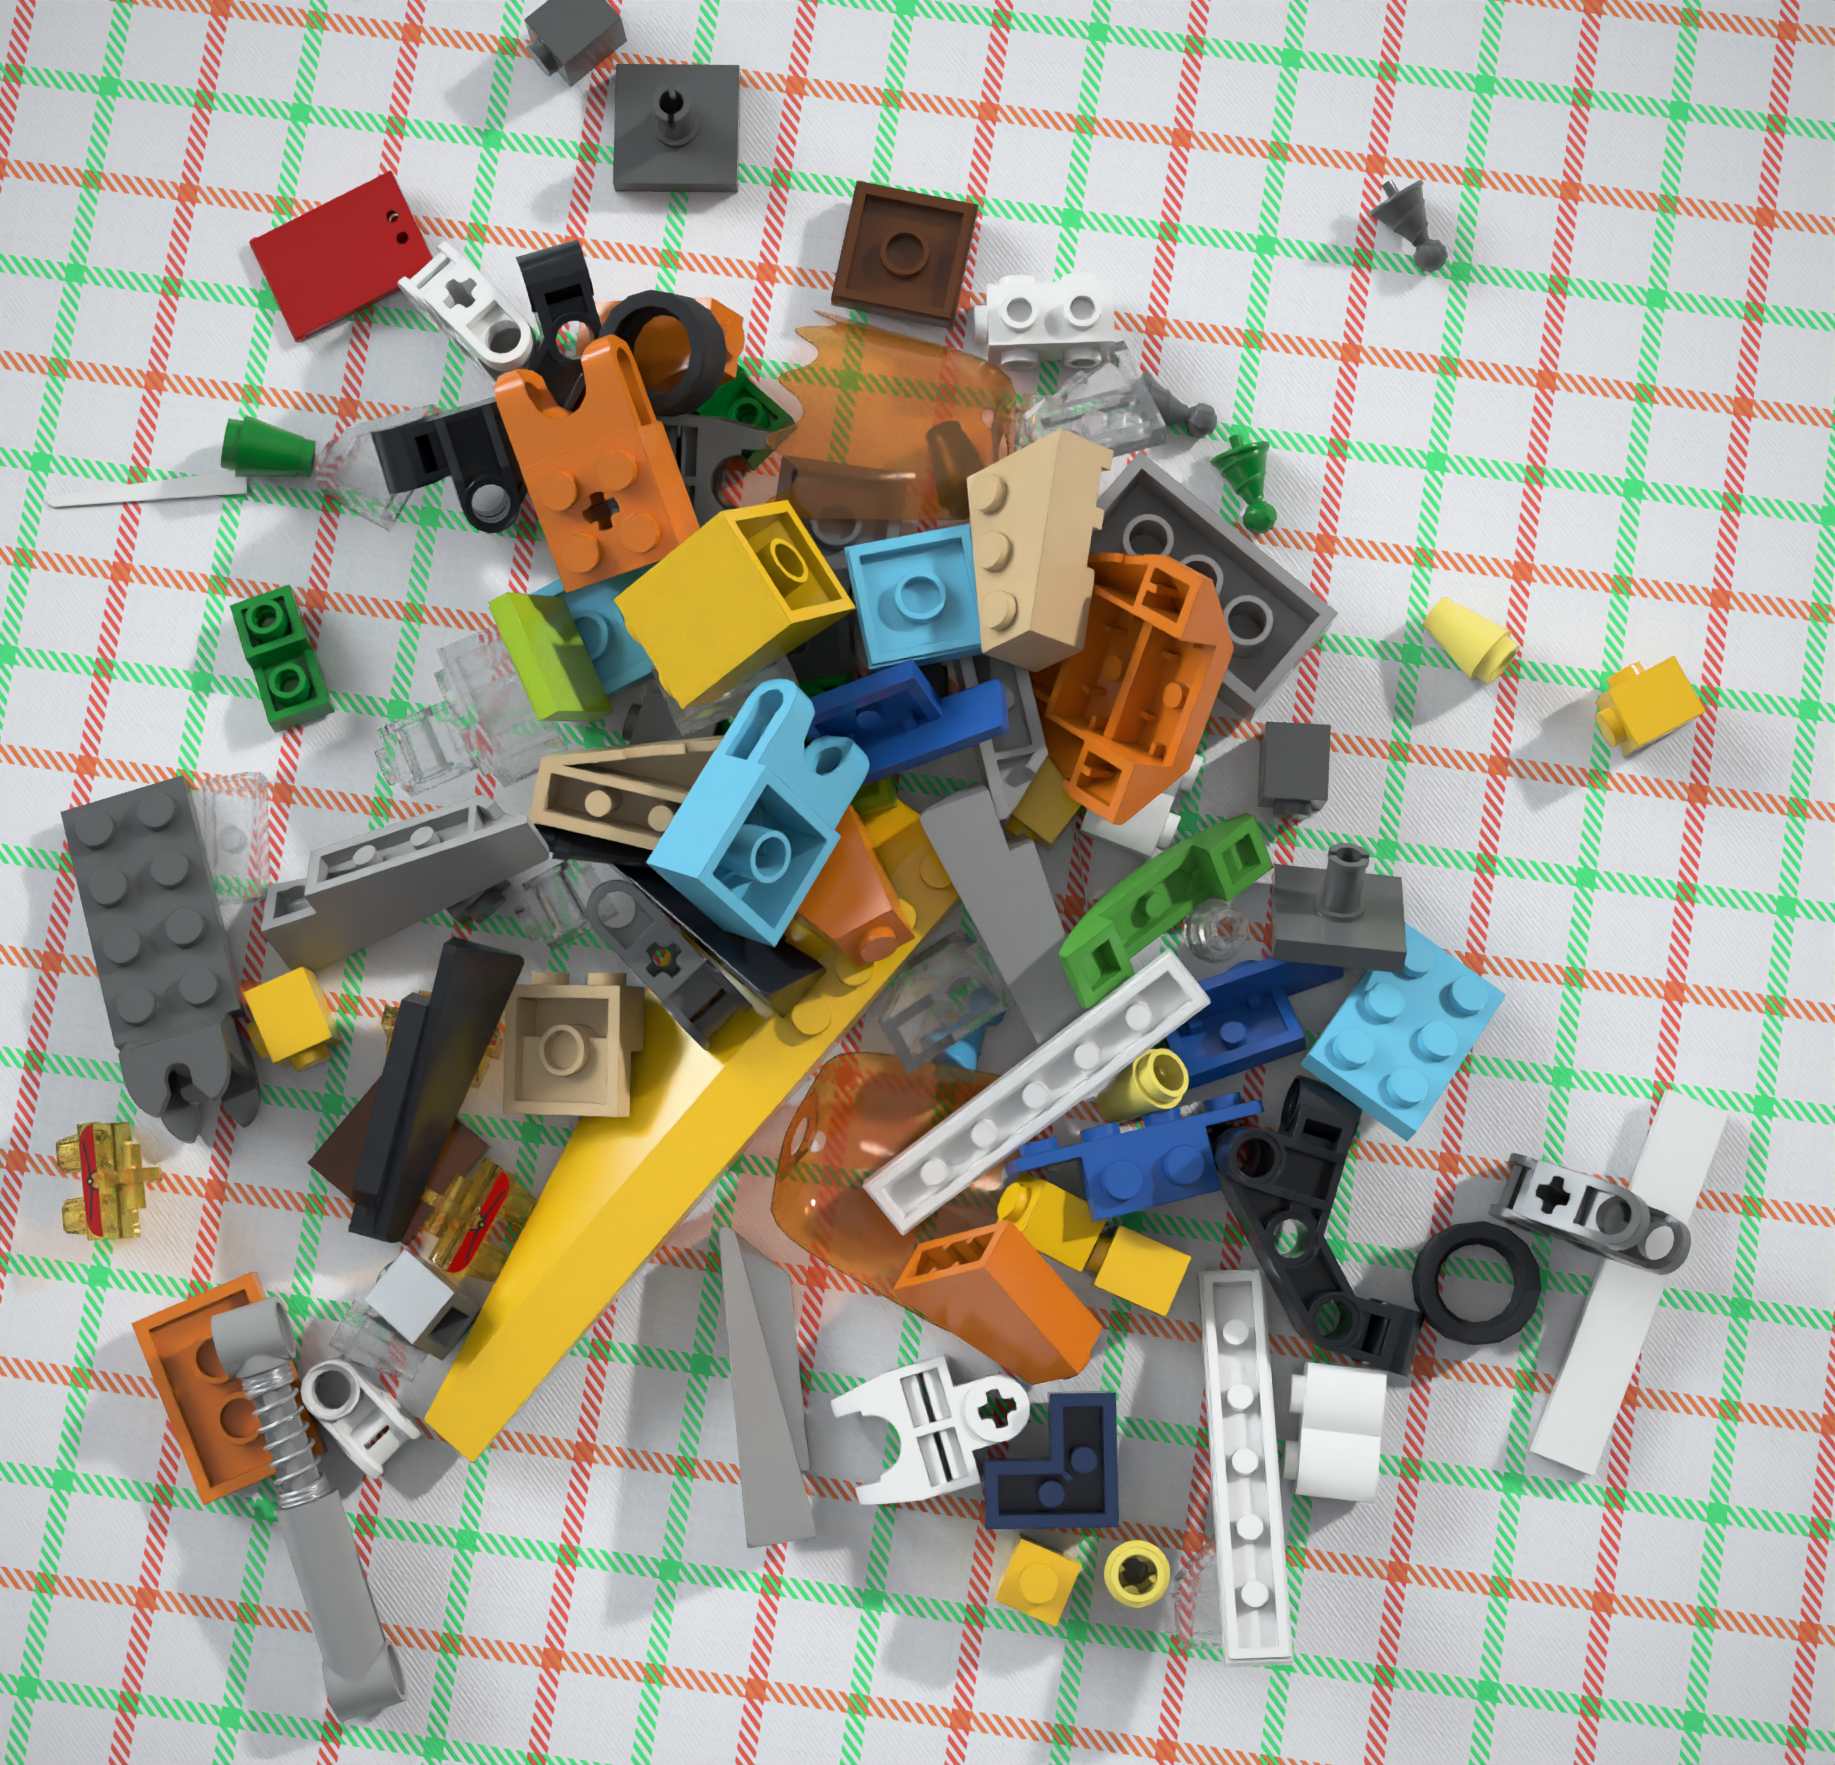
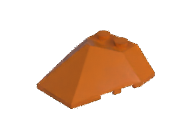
(1141, 691)

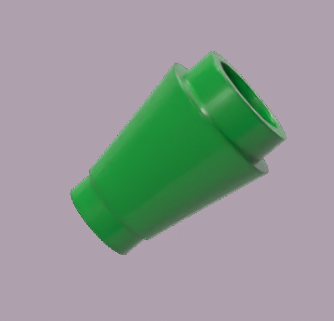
(265, 450)

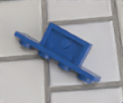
(904, 721)
(1247, 1018)
(1142, 1166)

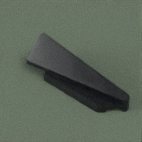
(772, 973)
(425, 1081)

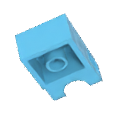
(761, 816)

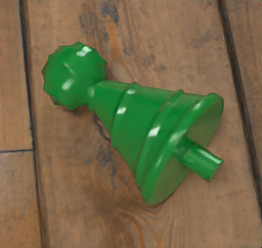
(1245, 471)

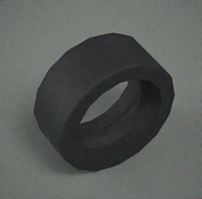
(705, 339)
(1525, 1276)

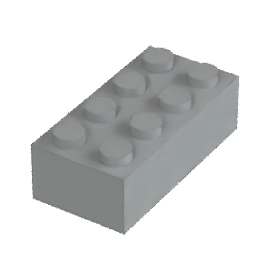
(1265, 607)

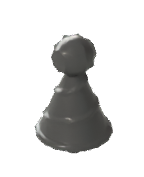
(1407, 216)
(1198, 419)

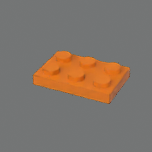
(202, 1401)

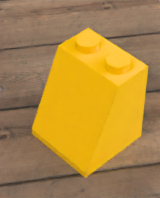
(732, 601)

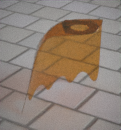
(890, 425)
(869, 1117)

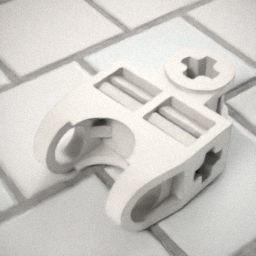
(471, 313)
(901, 1401)

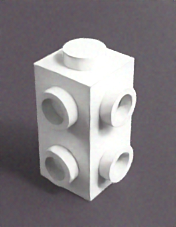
(1046, 321)

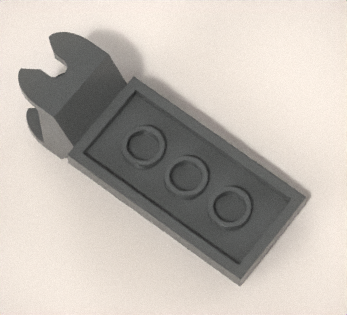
(162, 955)

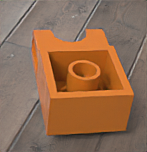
(596, 455)

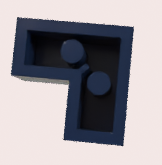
(1071, 1485)

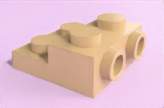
(571, 1045)

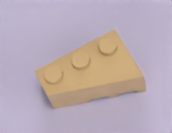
(1032, 548)
(620, 789)

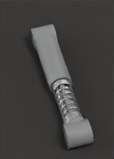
(358, 1660)

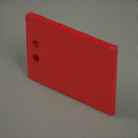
(341, 256)

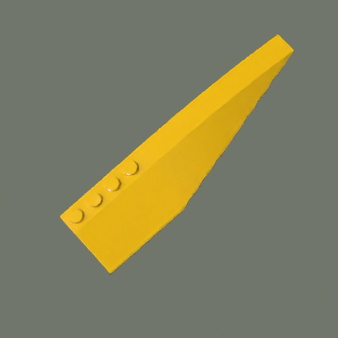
(641, 1175)

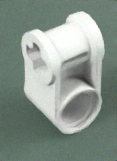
(361, 1417)

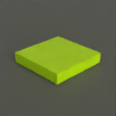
(550, 657)

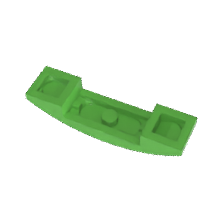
(1155, 898)

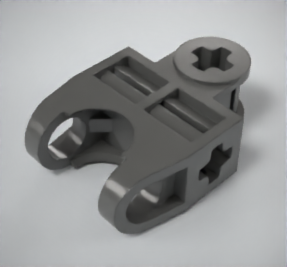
(702, 451)
(681, 984)
(1587, 1214)

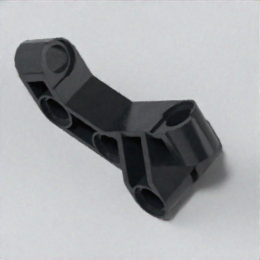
(472, 439)
(1297, 1179)

